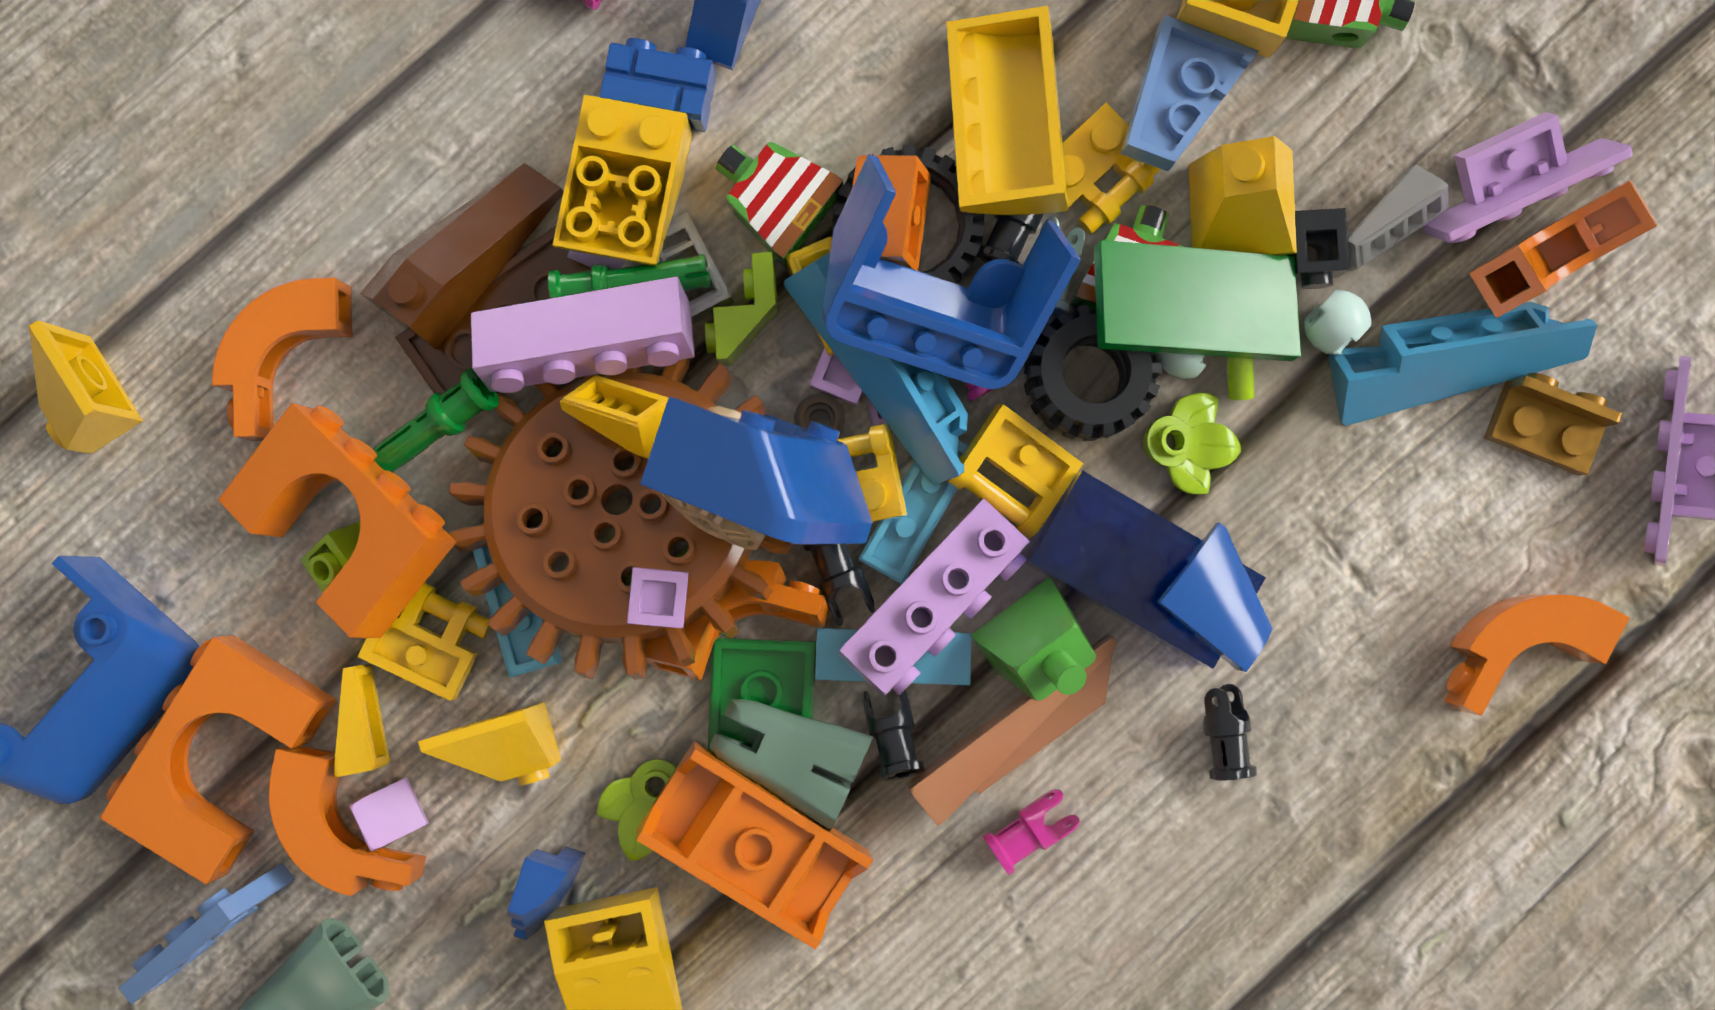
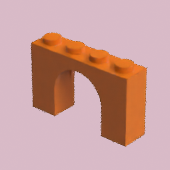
(397, 537)
(157, 796)

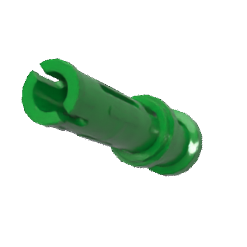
(601, 277)
(442, 416)

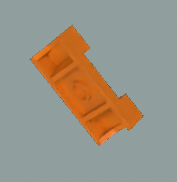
(751, 845)

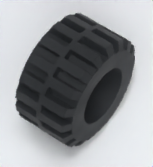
(1065, 410)

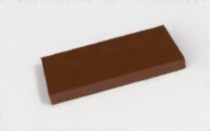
(519, 282)

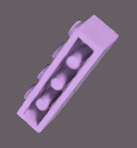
(582, 335)
(933, 598)

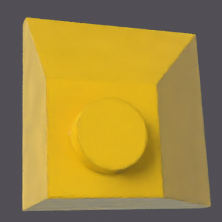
(1244, 198)
(78, 390)
(501, 746)

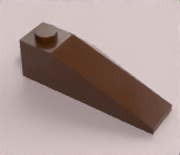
(451, 264)

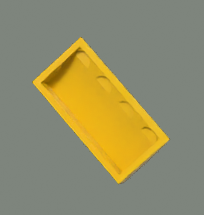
(1006, 114)

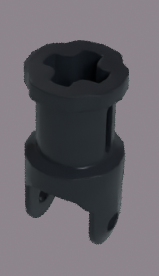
(1009, 237)
(836, 572)
(1228, 730)
(894, 741)

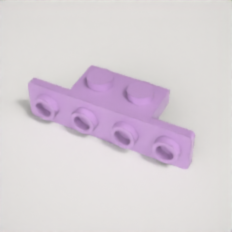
(1518, 171)
(1689, 478)

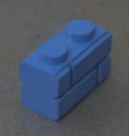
(661, 79)

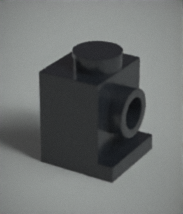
(1328, 235)

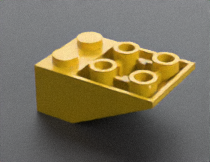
(623, 180)
(613, 954)

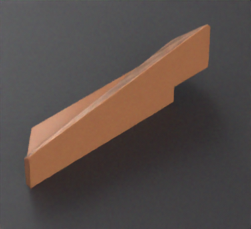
(1009, 740)

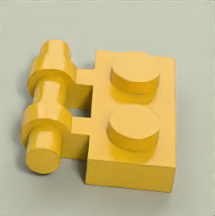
(1090, 156)
(422, 655)

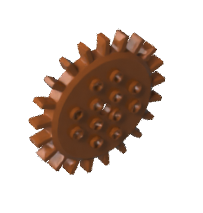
(591, 592)

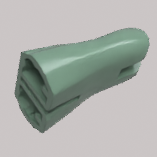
(795, 757)
(320, 978)

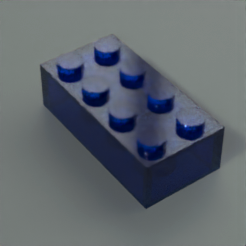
(1121, 560)

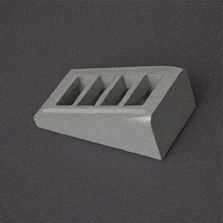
(1402, 211)
(718, 297)

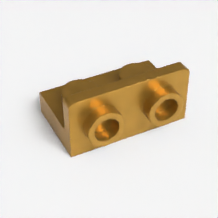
(1550, 422)

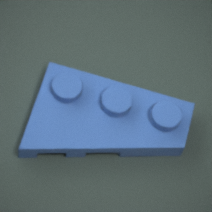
(1180, 90)
(194, 937)

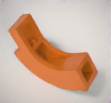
(1562, 248)
(265, 335)
(793, 602)
(1514, 624)
(315, 835)

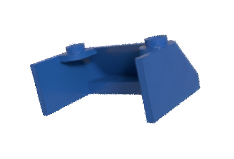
(929, 322)
(760, 474)
(115, 699)

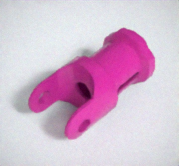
(1029, 832)

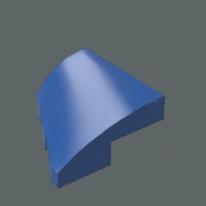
(1219, 601)
(542, 888)

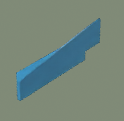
(1452, 356)
(911, 400)

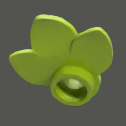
(1198, 443)
(630, 800)

